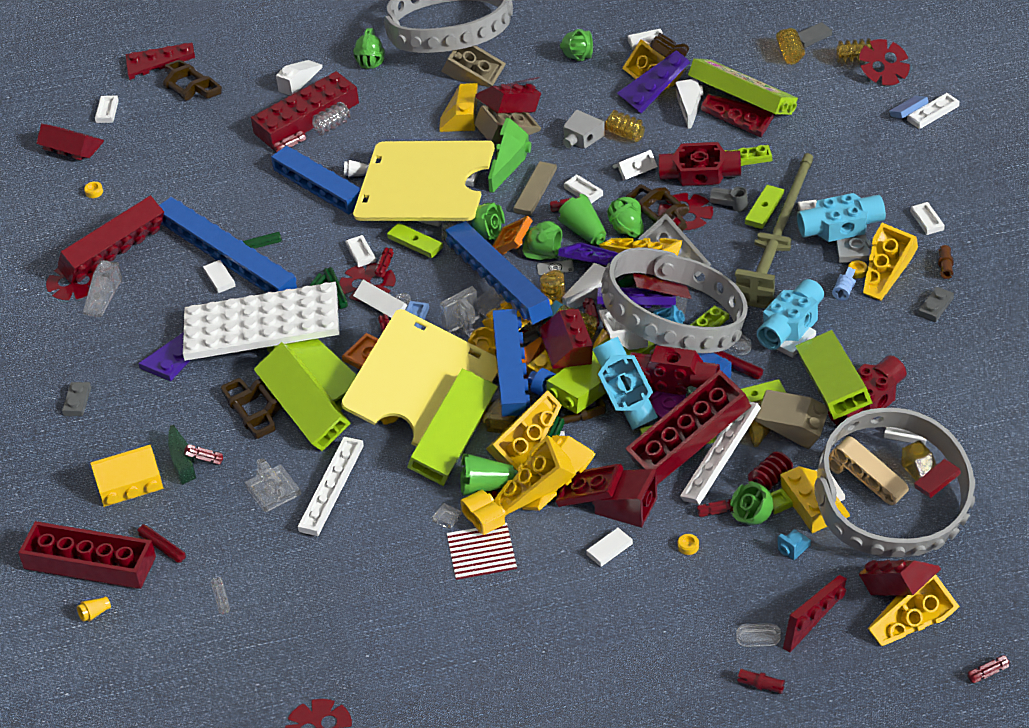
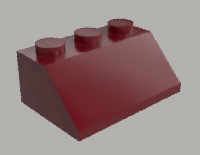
(510, 98)
(68, 141)
(567, 340)
(897, 576)

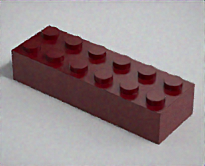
(297, 110)
(110, 239)
(689, 426)
(87, 554)

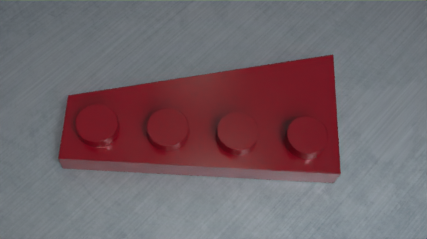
(157, 58)
(739, 114)
(812, 611)

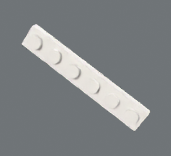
(718, 456)
(330, 486)

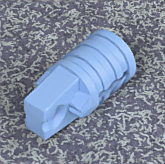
(844, 285)

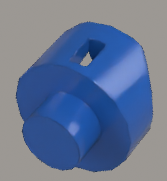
(539, 380)

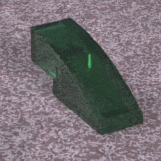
(182, 464)

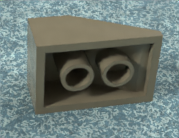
(473, 66)
(491, 123)
(793, 416)

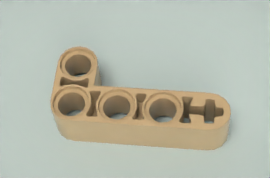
(867, 469)

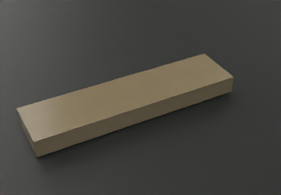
(535, 188)

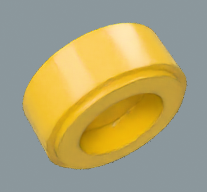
(93, 189)
(860, 268)
(688, 544)

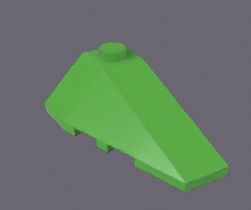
(509, 153)

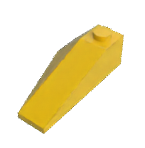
(913, 612)

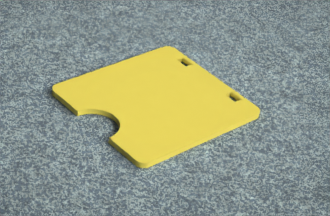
(422, 181)
(412, 373)

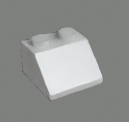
(615, 329)

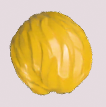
(483, 339)

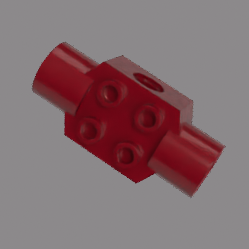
(700, 164)
(674, 369)
(880, 383)

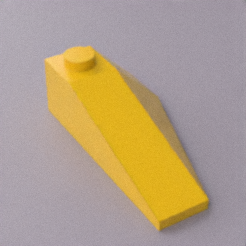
(461, 110)
(621, 244)
(888, 259)
(525, 432)
(580, 458)
(541, 474)

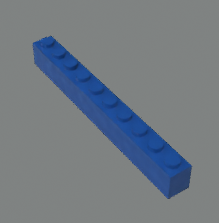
(225, 247)
(499, 272)

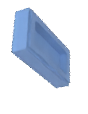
(909, 106)

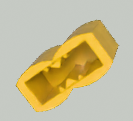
(483, 511)

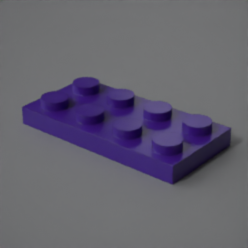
(644, 297)

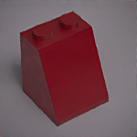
(631, 499)

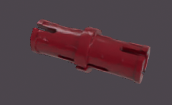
(761, 681)

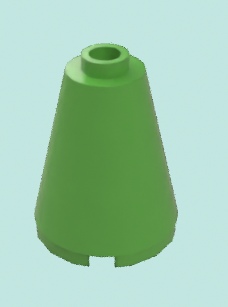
(582, 219)
(483, 474)

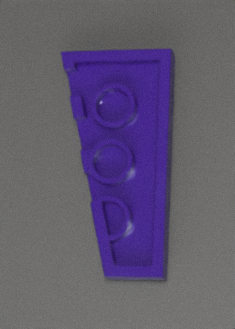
(650, 84)
(587, 253)
(167, 360)

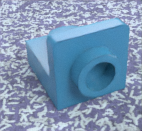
(671, 314)
(793, 544)

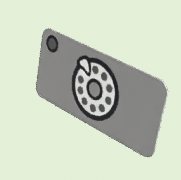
(563, 266)

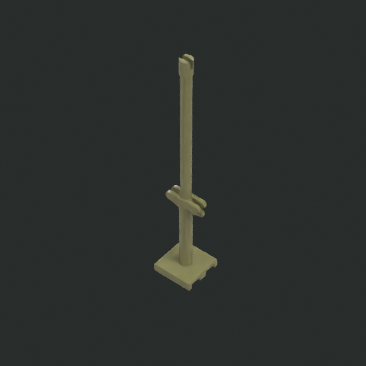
(759, 286)

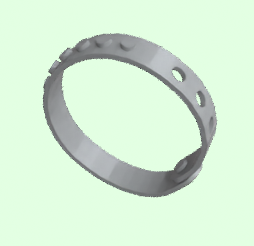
(444, 38)
(678, 269)
(883, 546)

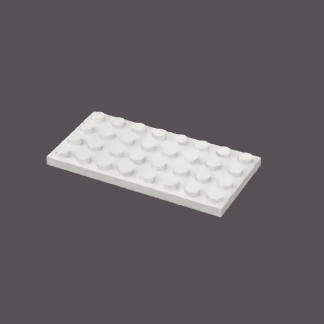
(260, 321)

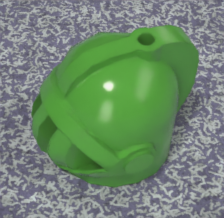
(369, 45)
(577, 45)
(626, 216)
(542, 241)

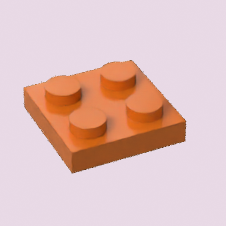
(512, 235)

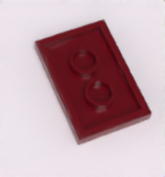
(590, 485)

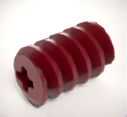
(769, 470)

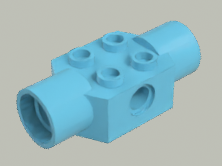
(841, 216)
(790, 314)
(625, 382)

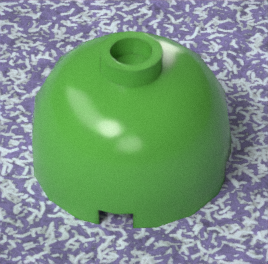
(488, 220)
(752, 504)

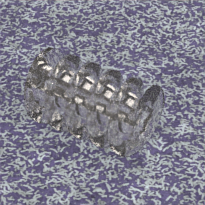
(331, 117)

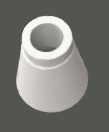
(355, 169)

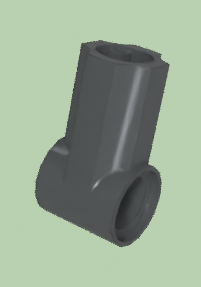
(735, 198)

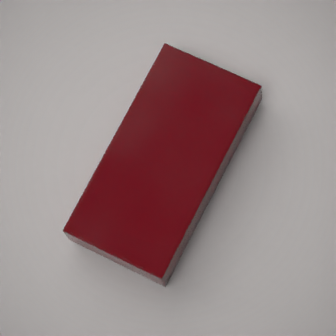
(937, 478)

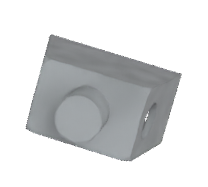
(582, 130)

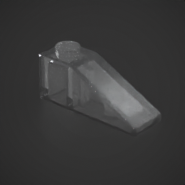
(102, 288)

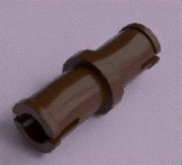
(945, 261)

